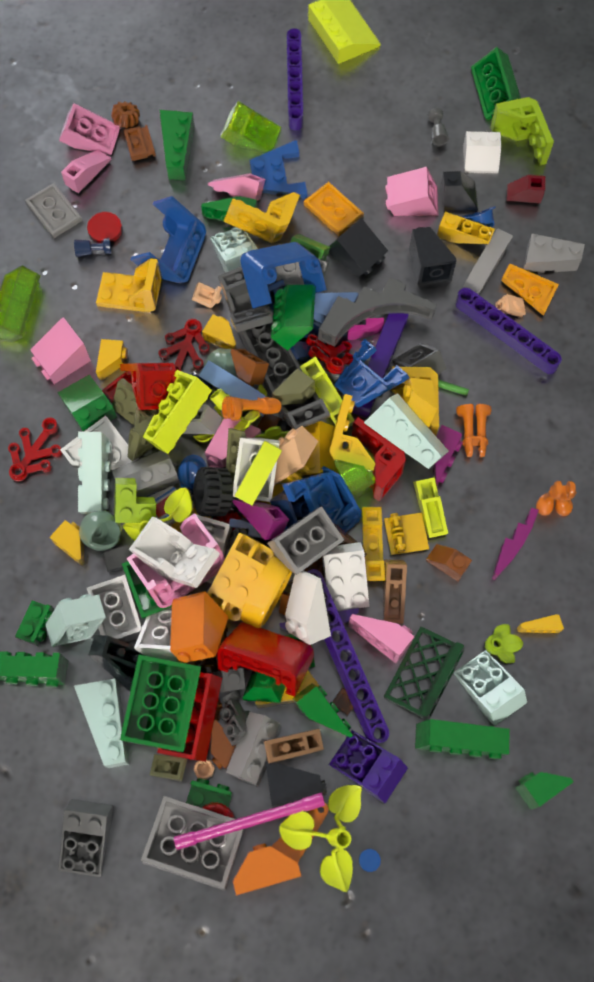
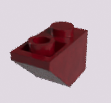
(527, 189)

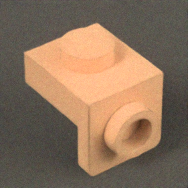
(206, 295)
(511, 305)

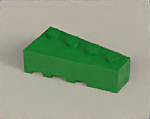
(177, 141)
(33, 669)
(462, 738)

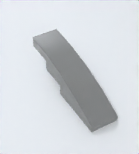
(488, 261)

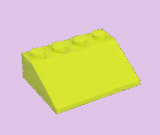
(341, 28)

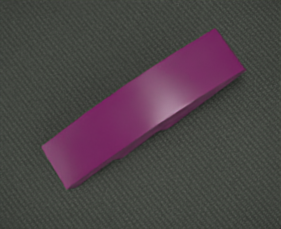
(512, 546)

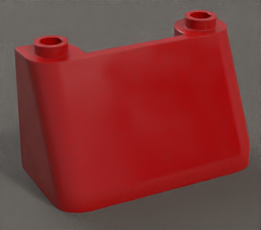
(267, 654)

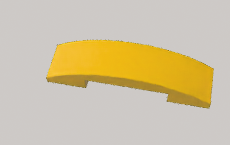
(373, 543)

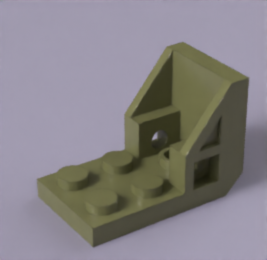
(125, 404)

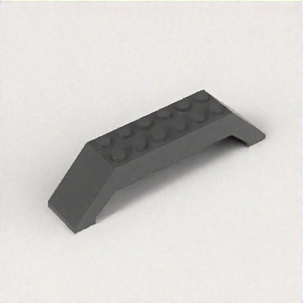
(281, 362)

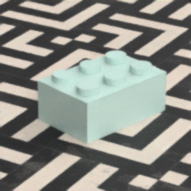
(75, 620)

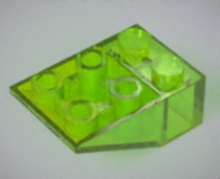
(250, 129)

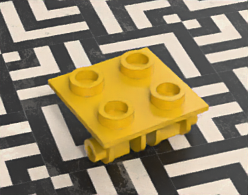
(406, 533)

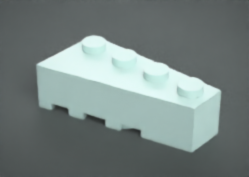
(407, 431)
(93, 472)
(105, 718)

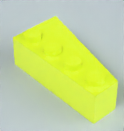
(176, 411)

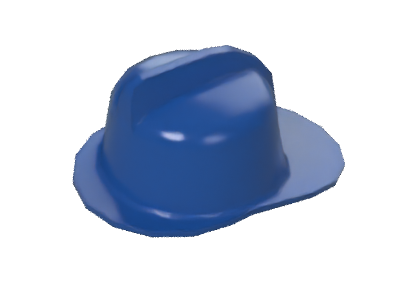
(484, 217)
(189, 469)

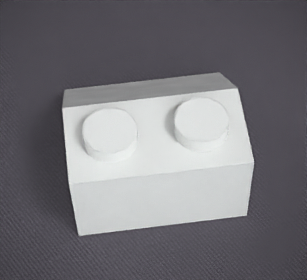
(482, 152)

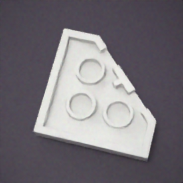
(119, 446)

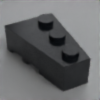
(116, 658)

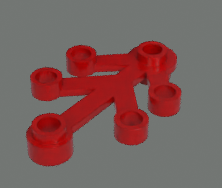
(186, 345)
(333, 364)
(33, 452)

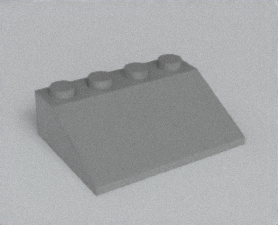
(205, 862)

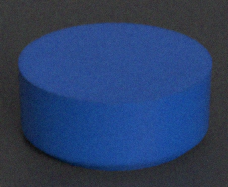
(369, 860)

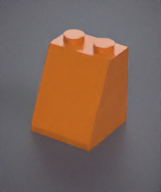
(196, 627)

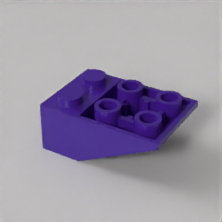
(369, 766)

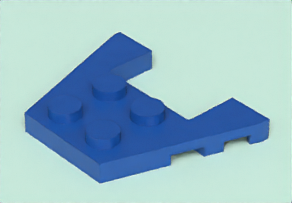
(271, 168)
(363, 382)
(318, 492)

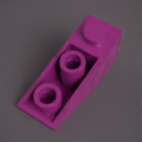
(452, 441)
(264, 517)

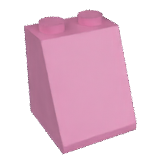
(412, 194)
(59, 352)
(217, 449)

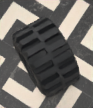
(212, 491)

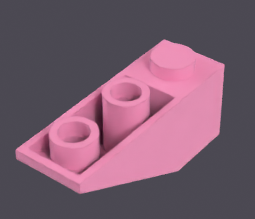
(84, 169)
(241, 185)

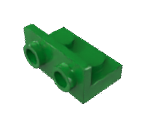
(34, 623)
(202, 793)

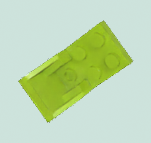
(524, 113)

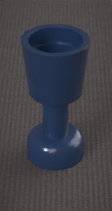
(84, 247)

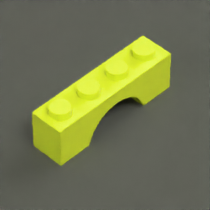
(325, 389)

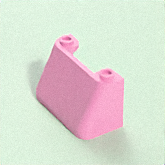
(165, 590)

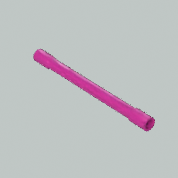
(194, 837)

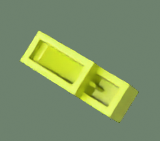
(258, 473)
(431, 507)

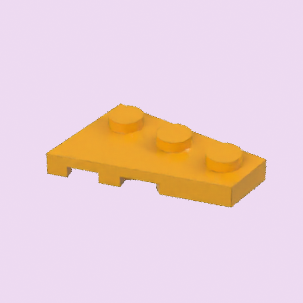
(530, 287)

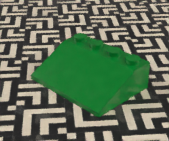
(160, 703)

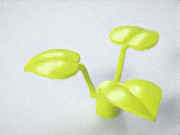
(217, 398)
(177, 506)
(298, 827)

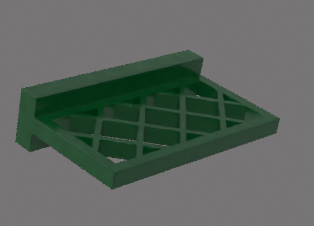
(440, 681)

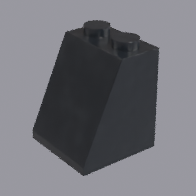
(358, 249)
(430, 257)
(292, 784)

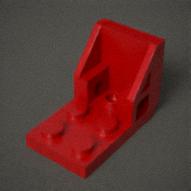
(150, 382)
(387, 457)

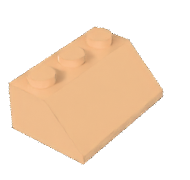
(295, 452)

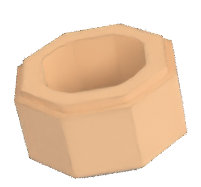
(204, 769)

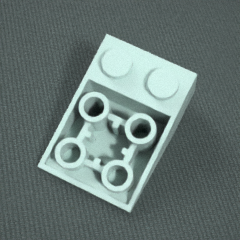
(231, 246)
(491, 687)

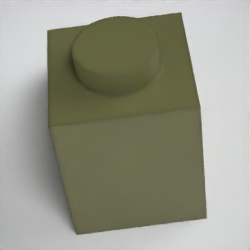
(295, 389)

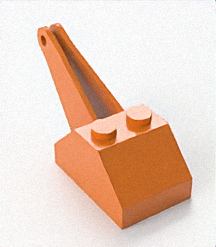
(273, 863)

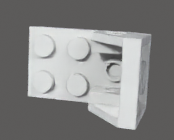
(173, 554)

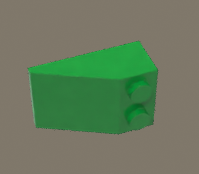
(86, 402)
(143, 599)

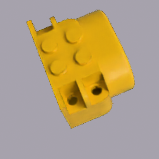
(249, 582)

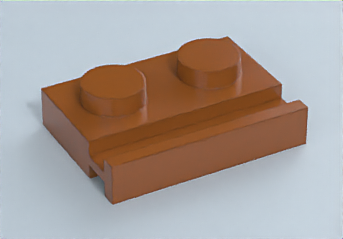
(139, 142)

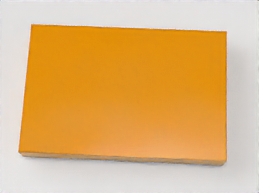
(333, 208)

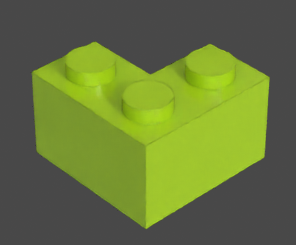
(129, 507)

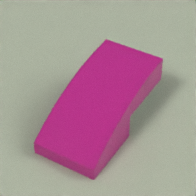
(371, 327)

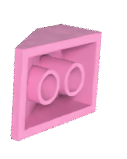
(88, 131)
(384, 635)

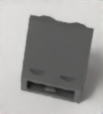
(85, 837)

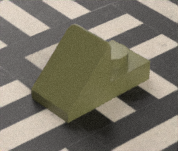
(168, 767)

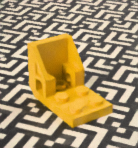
(268, 225)
(130, 291)
(421, 373)
(355, 451)

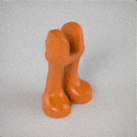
(233, 406)
(482, 411)
(562, 495)

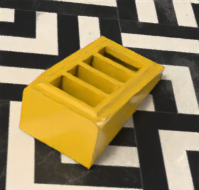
(547, 624)

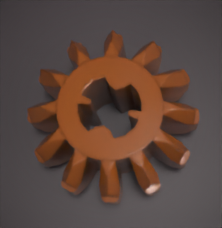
(125, 114)

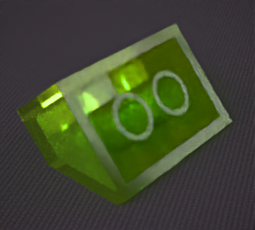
(355, 477)

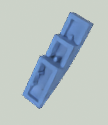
(229, 383)

